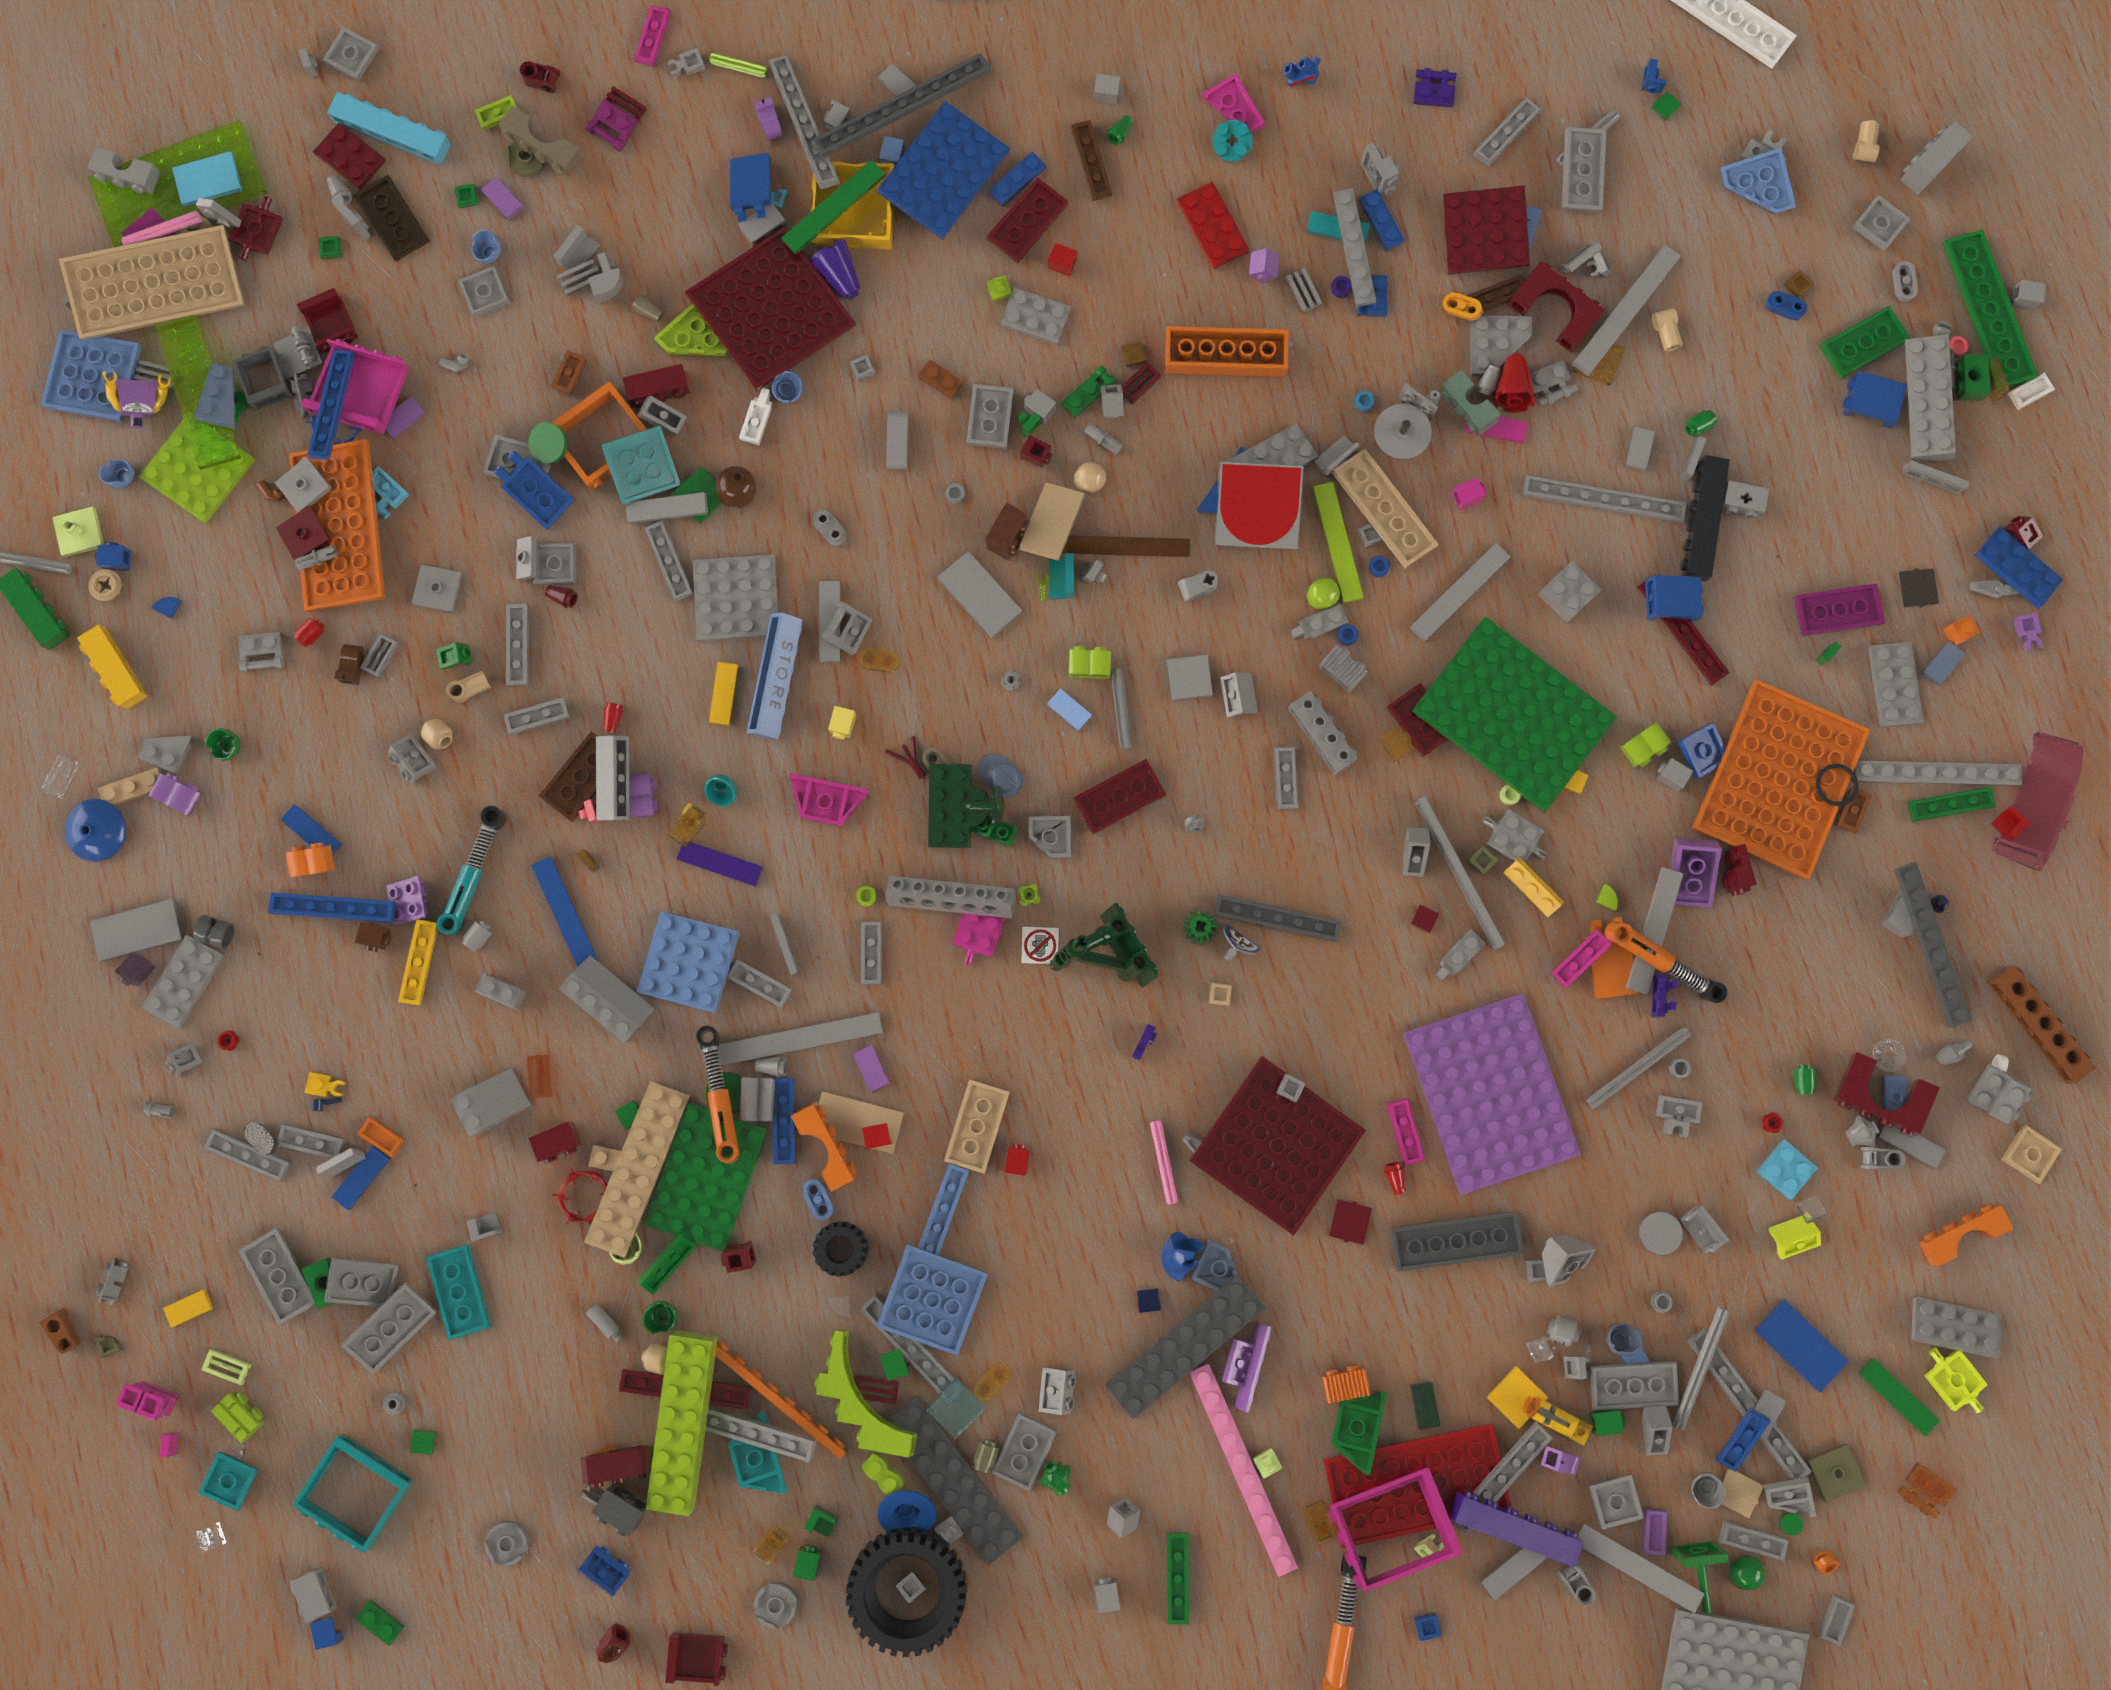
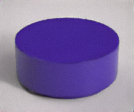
(1341, 286)

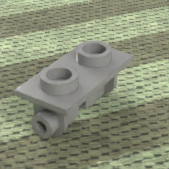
(301, 387)
(108, 1289)

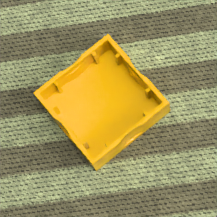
(866, 223)

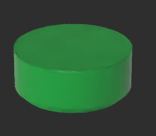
(1791, 1523)

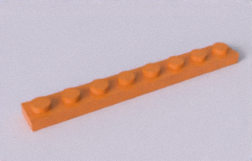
(785, 1404)

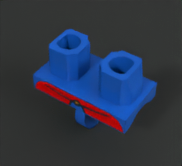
(1304, 71)

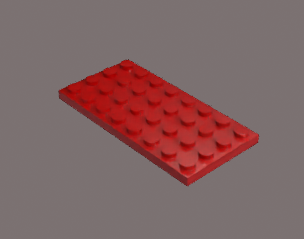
(1455, 1459)

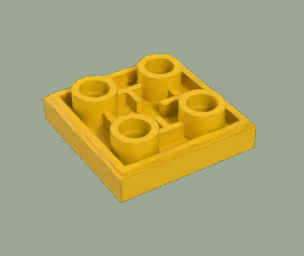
(1511, 1395)

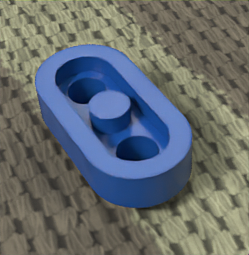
(1786, 307)

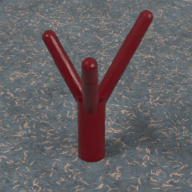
(912, 761)

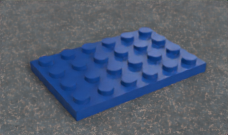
(943, 170)

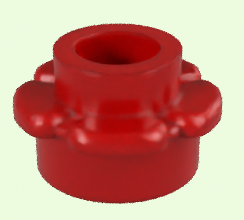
(222, 1040)
(1778, 1122)

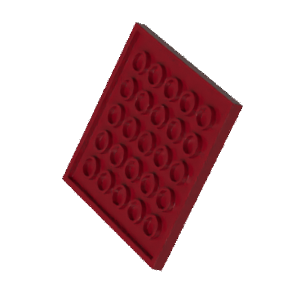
(770, 309)
(1276, 1149)

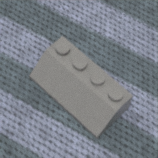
(607, 999)

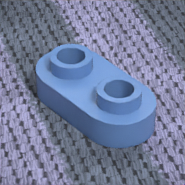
(816, 1200)

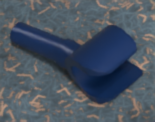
(317, 1104)

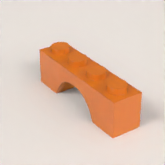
(812, 1122)
(1943, 1245)

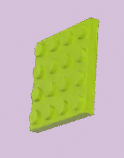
(178, 477)

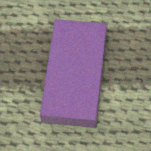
(502, 198)
(404, 416)
(871, 1068)
(1655, 1532)

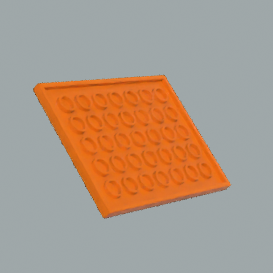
(1768, 779)

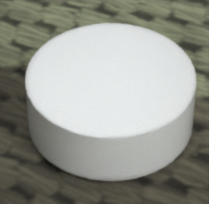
(2000, 1062)

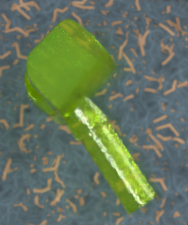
(1042, 585)

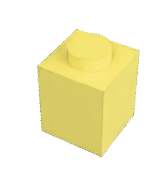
(842, 722)

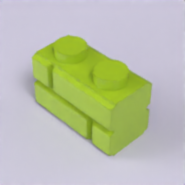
(238, 1415)

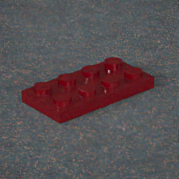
(1027, 220)
(1119, 796)

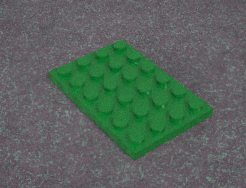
(696, 1188)

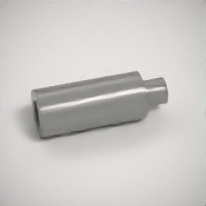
(604, 1322)

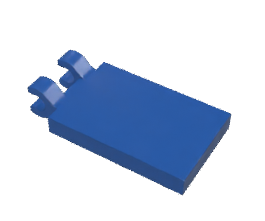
(750, 184)
(534, 490)

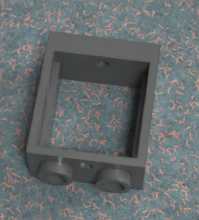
(268, 396)

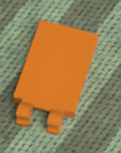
(1612, 968)

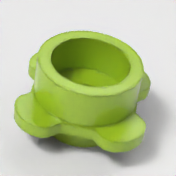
(1034, 898)

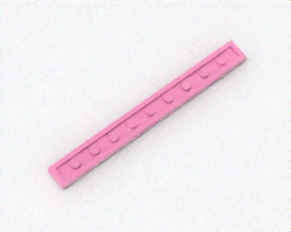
(1243, 1470)

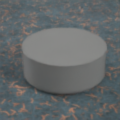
(955, 493)

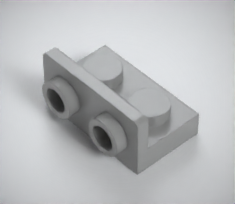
(410, 758)
(1057, 1391)

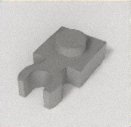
(689, 62)

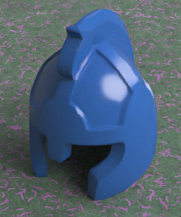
(1179, 1255)

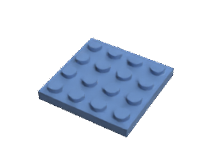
(76, 375)
(688, 962)
(932, 1299)

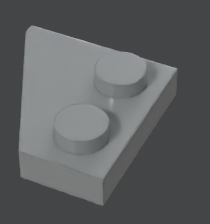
(166, 751)
(1791, 1496)

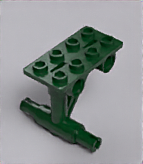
(1130, 954)

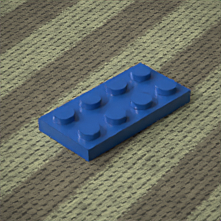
(2018, 567)

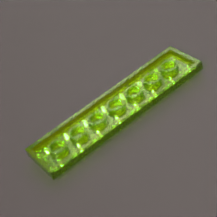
(189, 367)

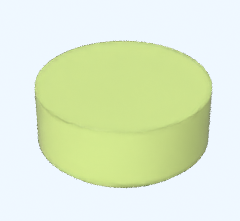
(1509, 795)

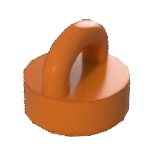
(1826, 1564)

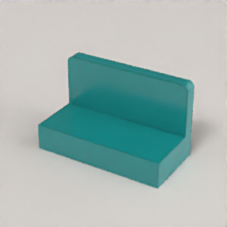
(1061, 577)

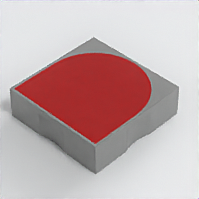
(1258, 505)

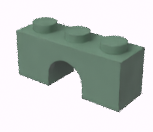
(1480, 416)

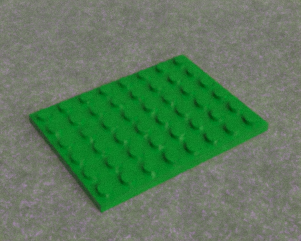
(1514, 714)

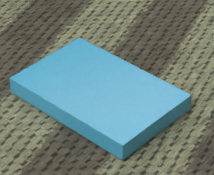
(207, 178)

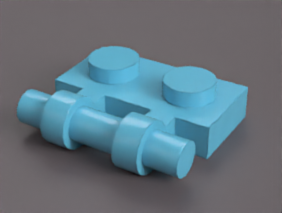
(389, 490)

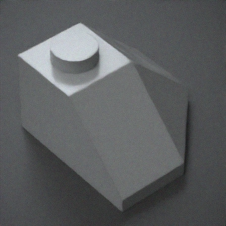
(1563, 1256)

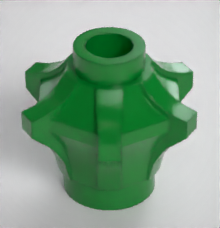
(1056, 1478)

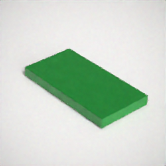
(1864, 342)

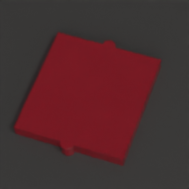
(1350, 1222)

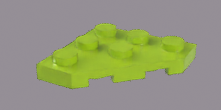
(689, 336)

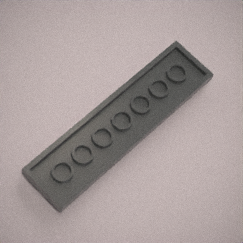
(1185, 1346)
(957, 1483)

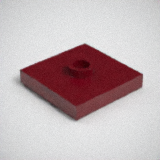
(303, 533)

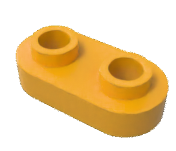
(1464, 306)

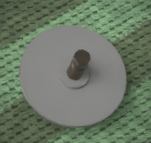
(1402, 431)

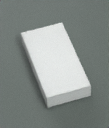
(2031, 391)

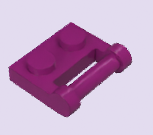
(615, 119)

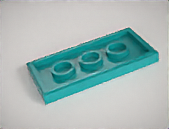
(458, 1292)

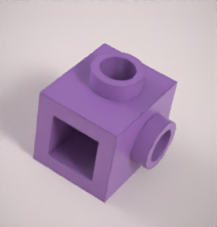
(1264, 265)

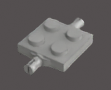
(1514, 837)

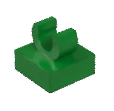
(1029, 424)

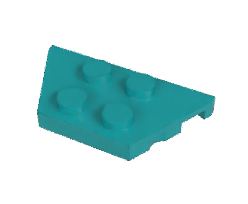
(757, 1466)

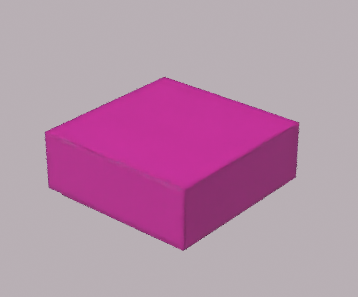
(168, 1444)

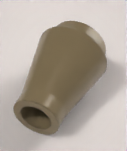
(645, 307)

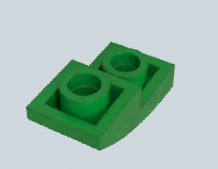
(1004, 835)

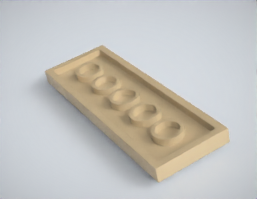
(1385, 508)

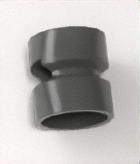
(213, 931)

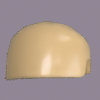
(1090, 477)

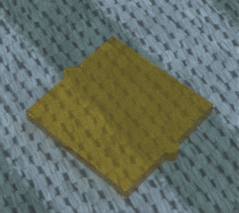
(1997, 380)

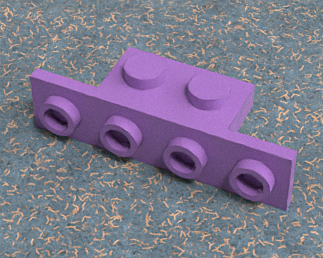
(1245, 1364)

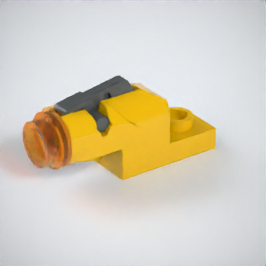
(1557, 1419)

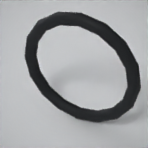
(1852, 774)

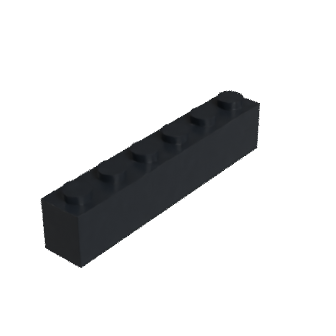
(1705, 517)

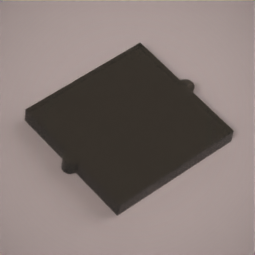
(1918, 587)

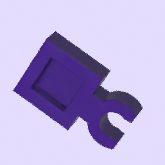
(1147, 1038)

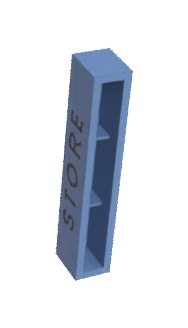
(774, 676)

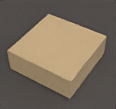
(1220, 994)

